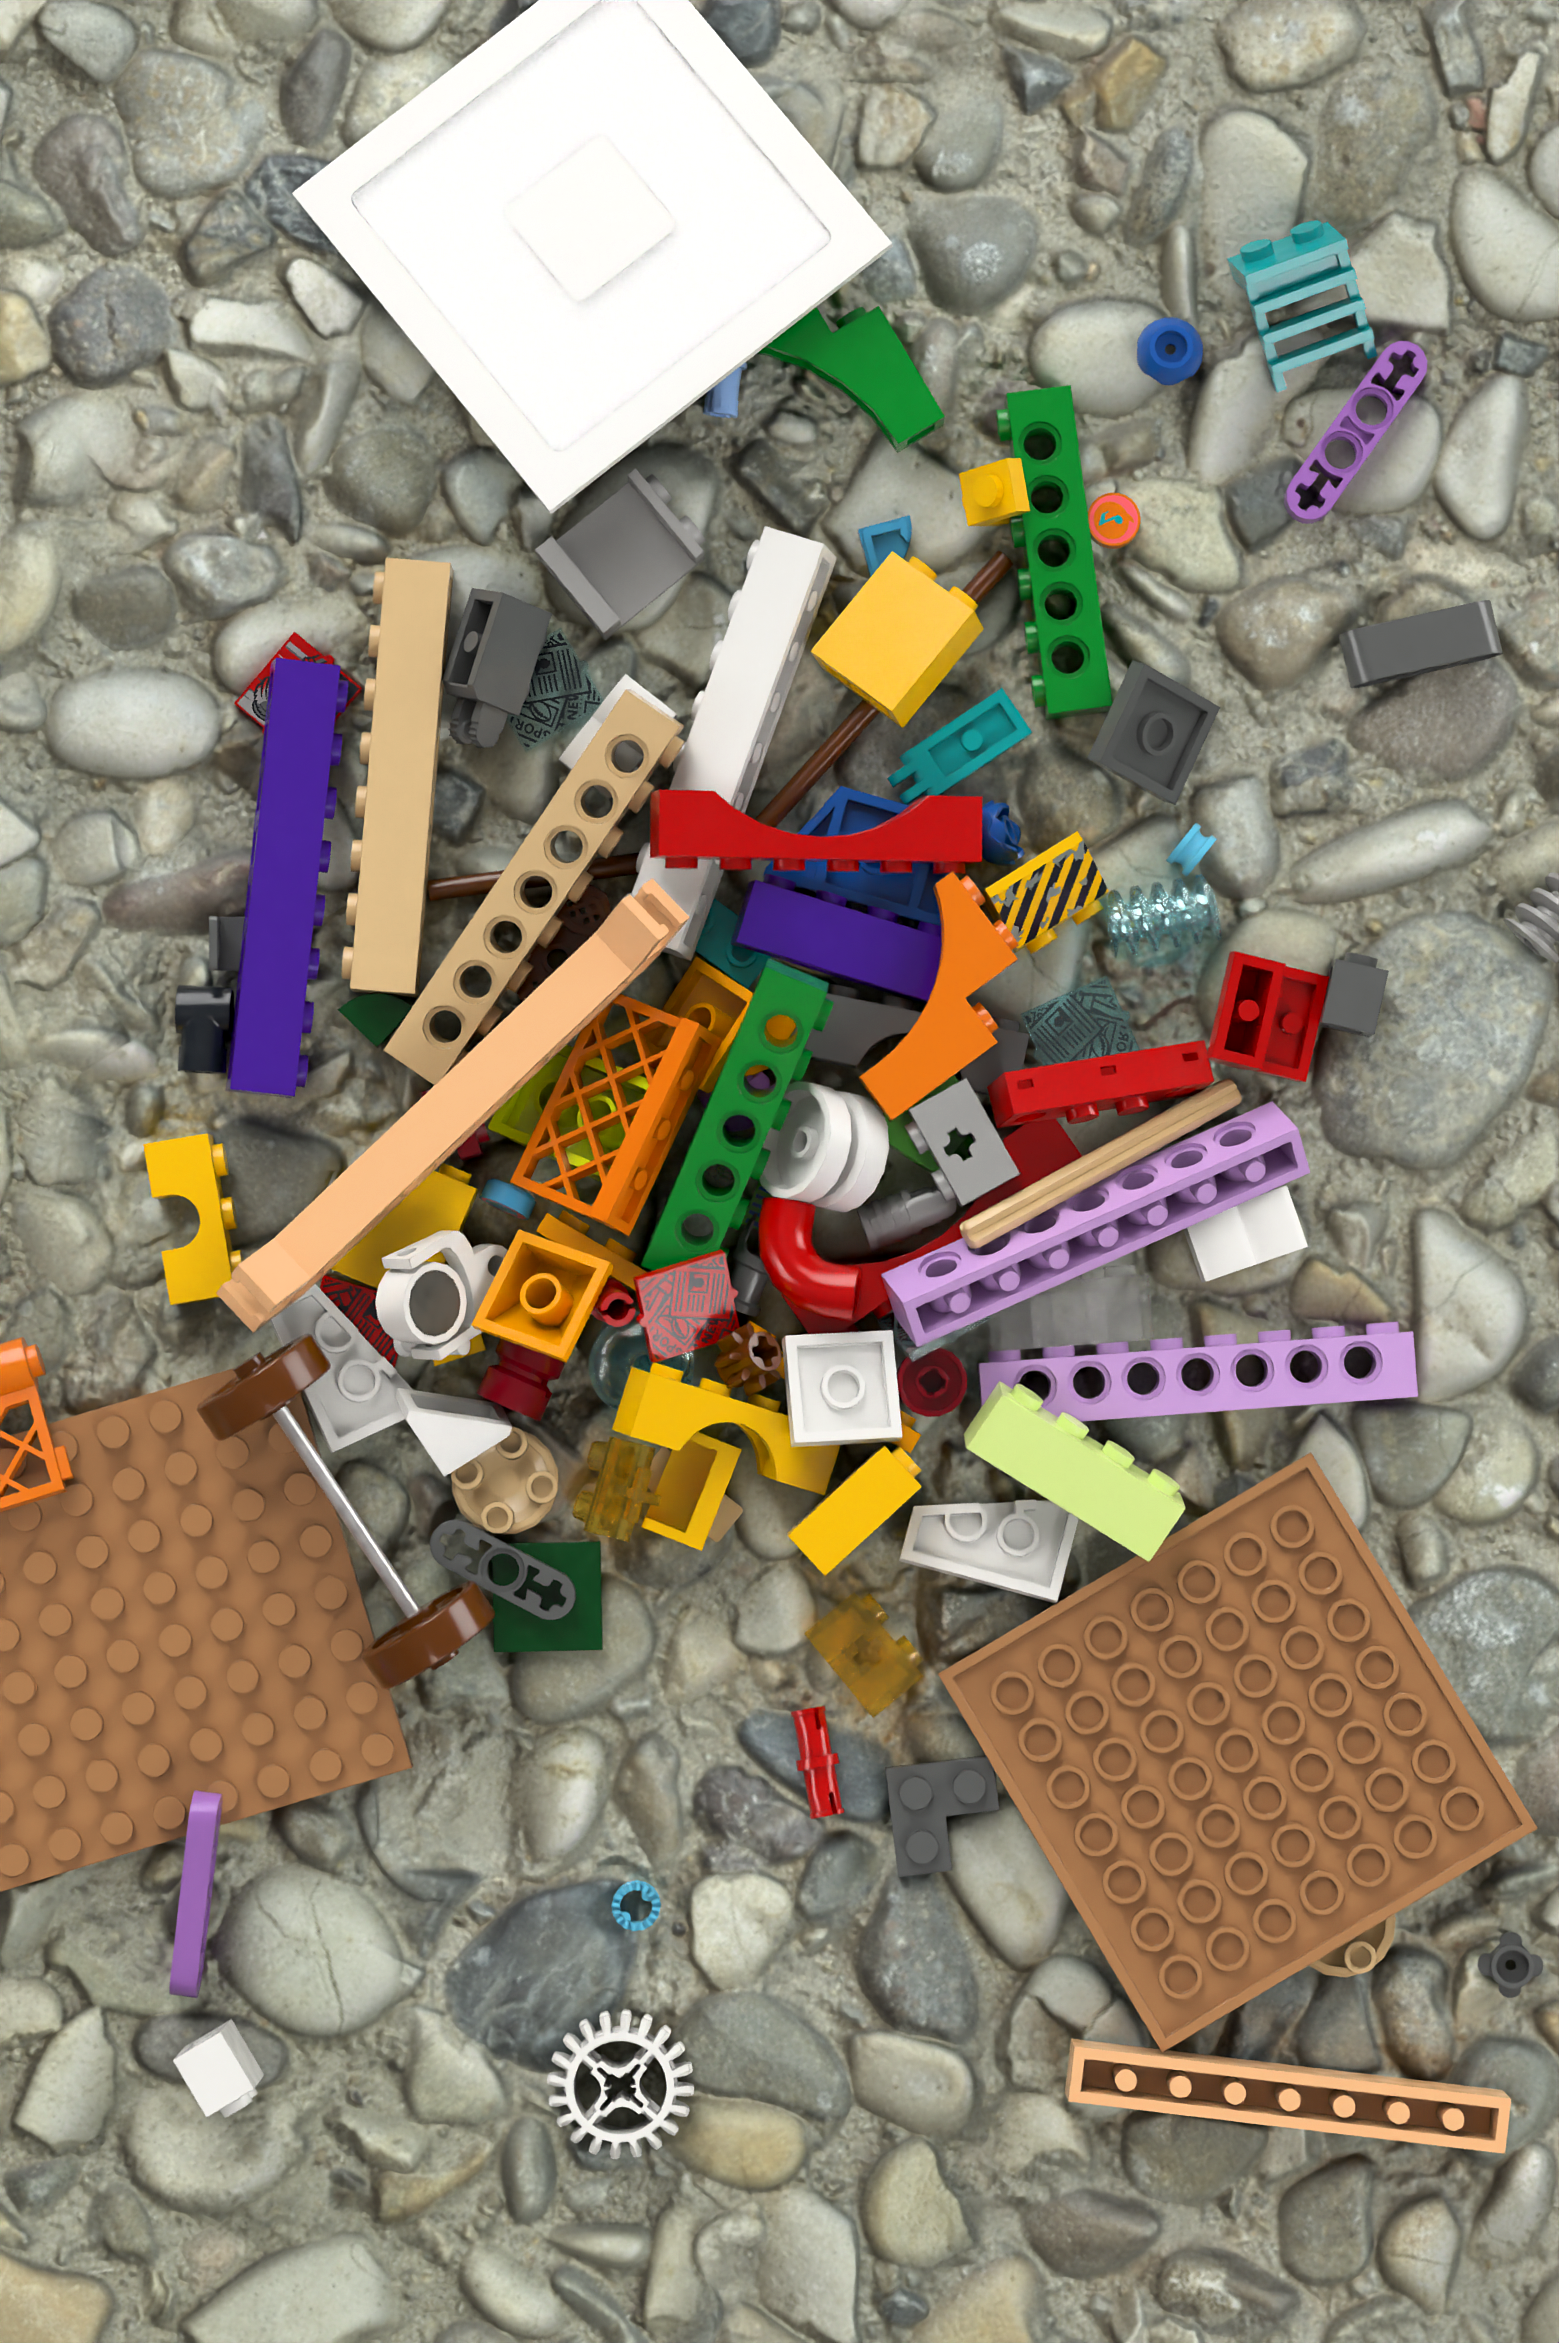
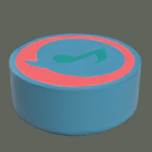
(508, 1199)

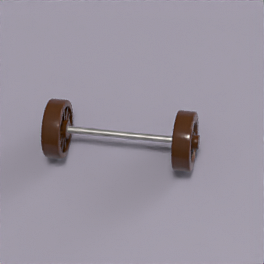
(428, 1633)

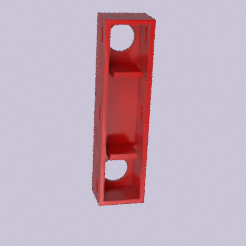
(1100, 1084)

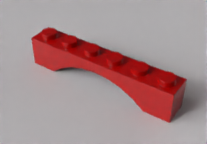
(705, 826)
(1036, 1152)

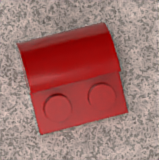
(1267, 1017)

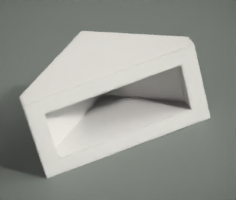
(453, 1426)

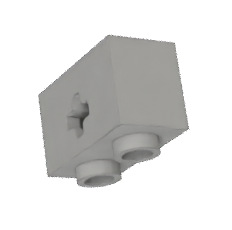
(960, 1111)

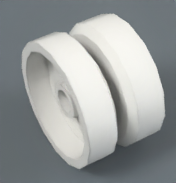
(827, 1148)

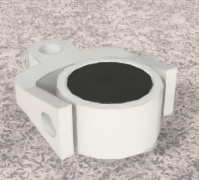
(434, 1304)

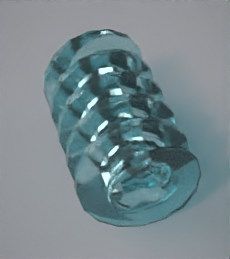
(1161, 915)

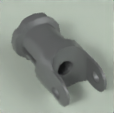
(748, 1274)

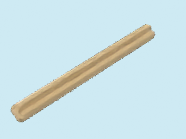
(1100, 1163)

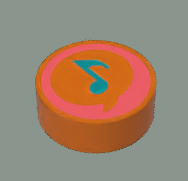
(1113, 520)

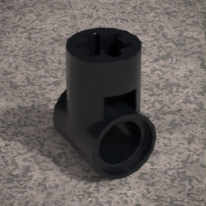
(204, 1020)

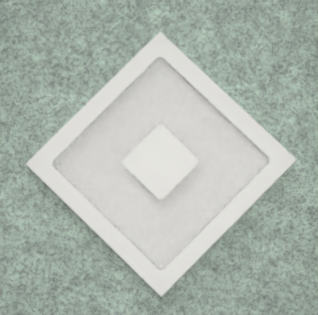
(591, 228)

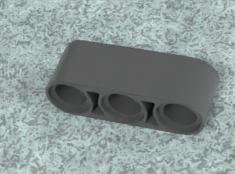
(1420, 644)

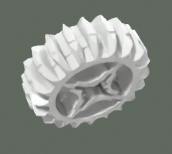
(640, 2101)

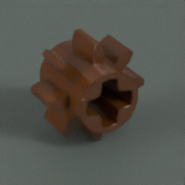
(748, 1359)

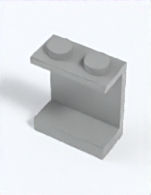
(623, 554)

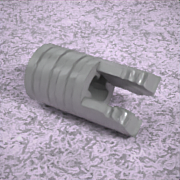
(903, 1215)

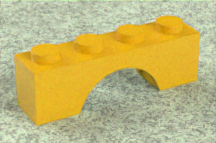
(670, 1412)

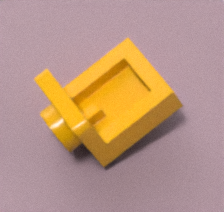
(994, 493)

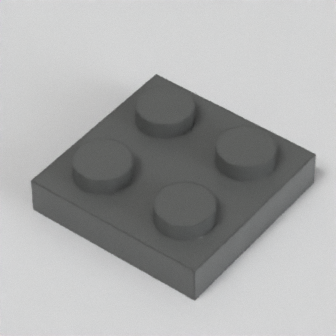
(1153, 732)

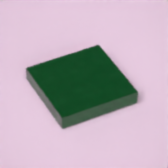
(576, 1631)

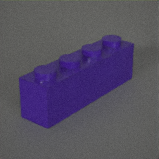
(839, 940)

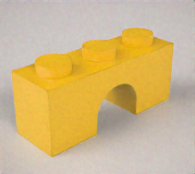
(193, 1170)

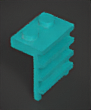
(1293, 270)

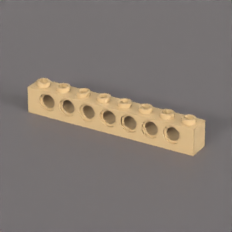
(633, 719)

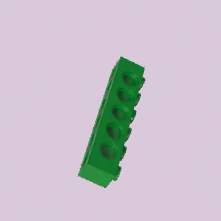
(1088, 690)
(778, 992)

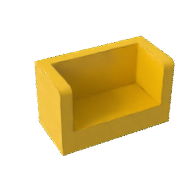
(692, 1490)

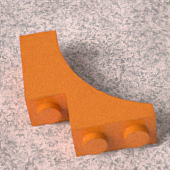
(949, 1029)

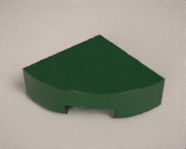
(376, 1015)

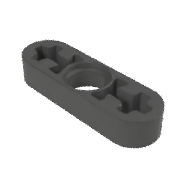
(473, 1539)

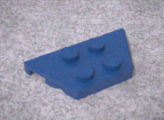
(902, 893)

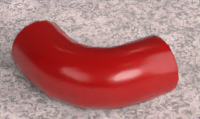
(797, 1268)

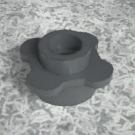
(1526, 1965)

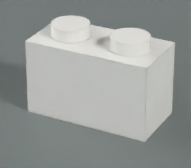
(220, 2070)

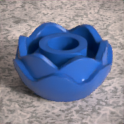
(1164, 367)
(1000, 835)

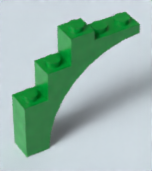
(868, 367)

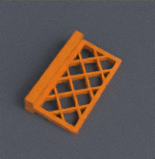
(647, 1136)

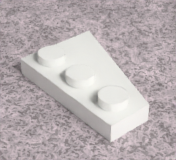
(361, 1385)
(1001, 1545)

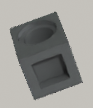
(1354, 995)

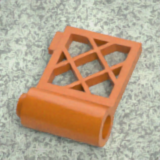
(20, 1386)

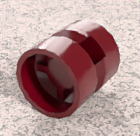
(520, 1379)
(932, 1383)

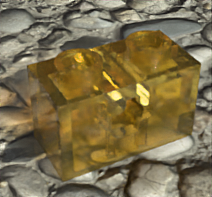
(835, 1640)

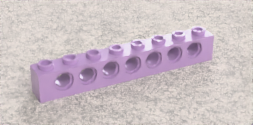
(1098, 1224)
(1389, 1378)

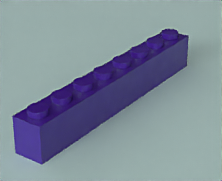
(284, 878)

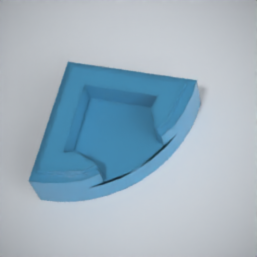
(883, 538)

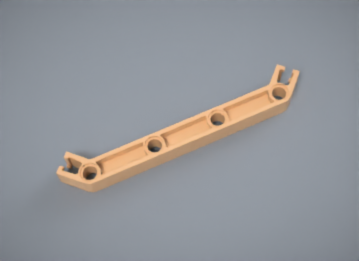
(454, 1107)

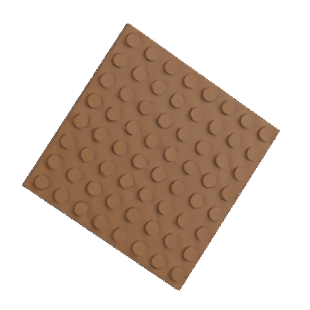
(175, 1636)
(1237, 1752)

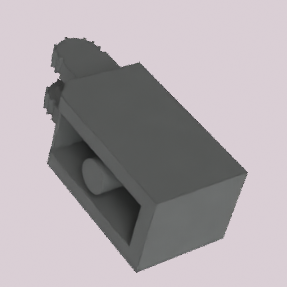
(492, 664)

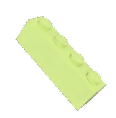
(1075, 1470)

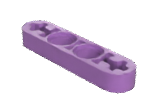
(1355, 432)
(195, 1894)

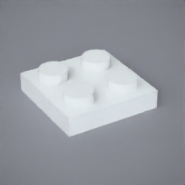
(841, 1388)

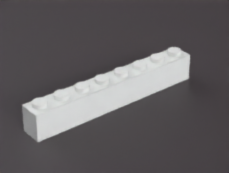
(742, 703)

